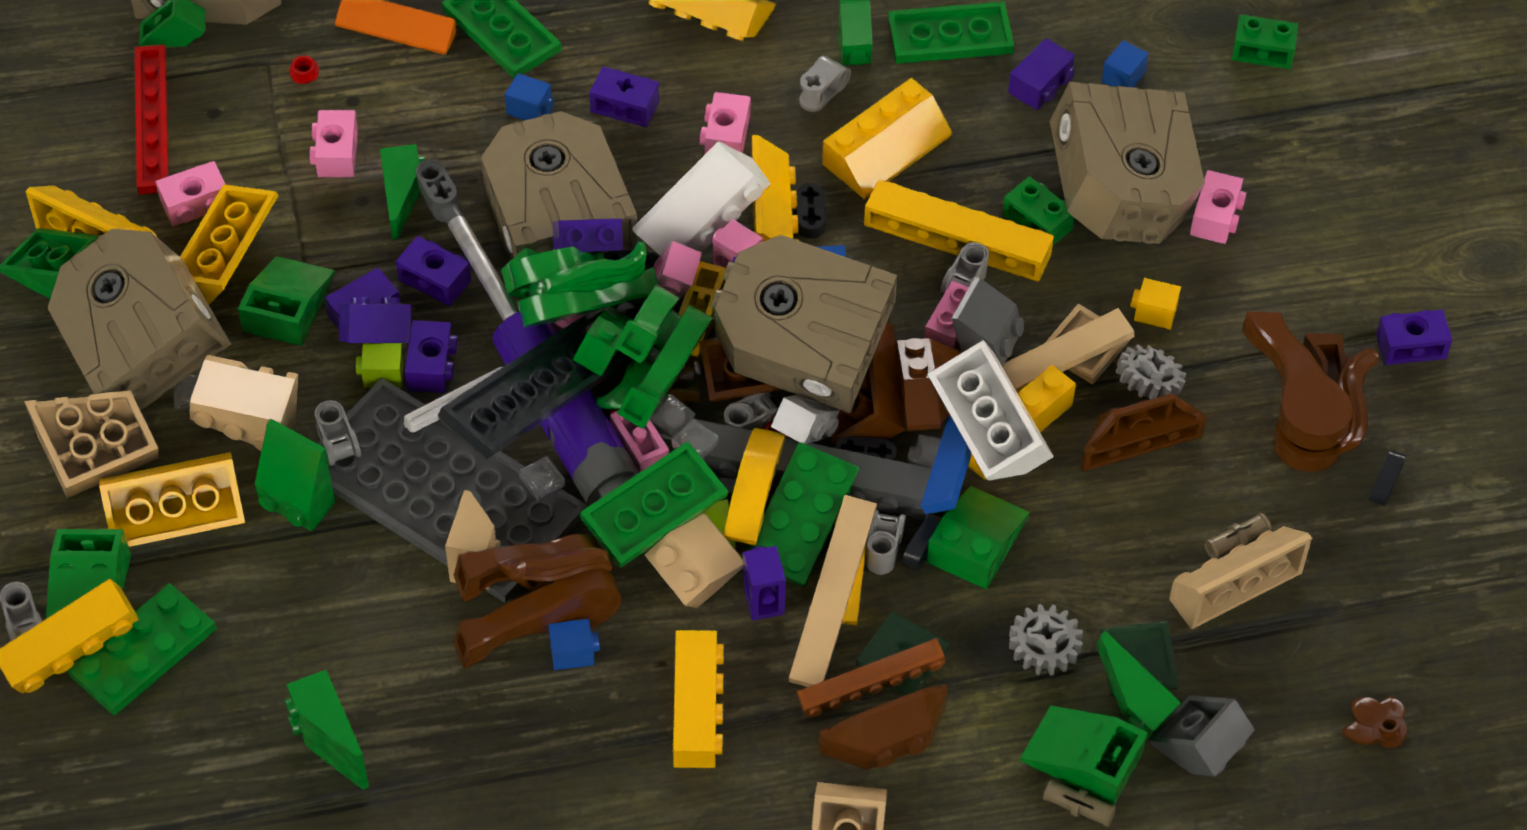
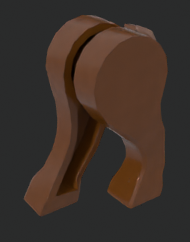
(1321, 392)
(566, 582)

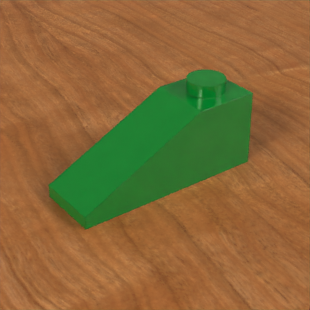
(400, 183)
(598, 345)
(1138, 693)

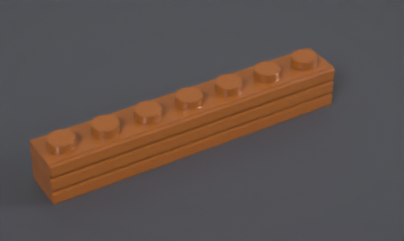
(871, 678)

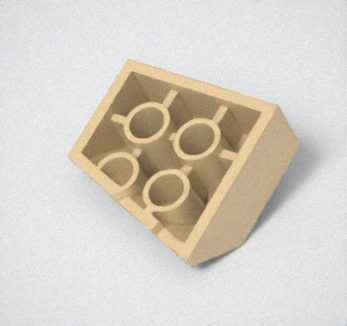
(242, 399)
(92, 437)

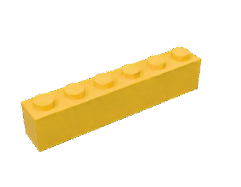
(952, 226)

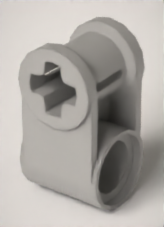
(822, 83)
(969, 264)
(751, 412)
(335, 436)
(884, 537)
(22, 616)

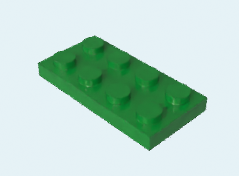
(504, 32)
(950, 32)
(653, 504)
(805, 510)
(131, 662)

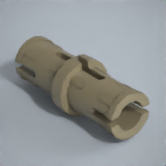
(1237, 535)
(1057, 794)

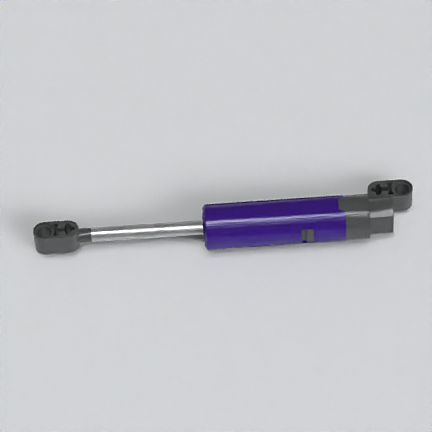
(580, 429)

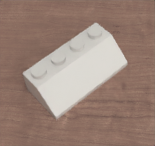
(703, 200)
(990, 414)

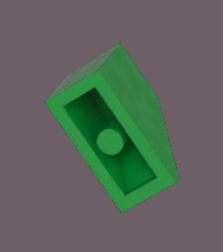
(173, 24)
(855, 32)

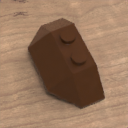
(920, 398)
(1141, 429)
(887, 730)

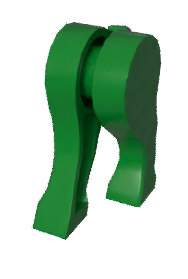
(577, 283)
(659, 350)

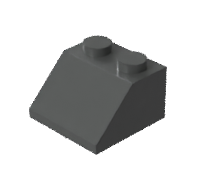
(987, 317)
(1203, 734)

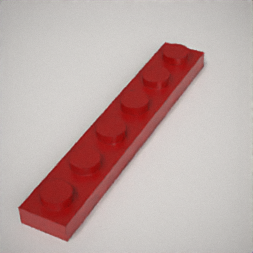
(151, 117)

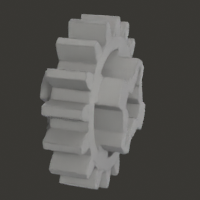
(1150, 372)
(1043, 641)

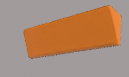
(397, 24)

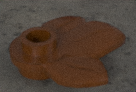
(1375, 720)

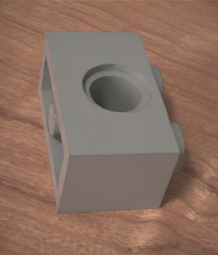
(805, 419)

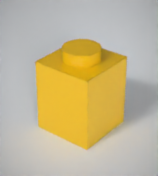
(1156, 303)

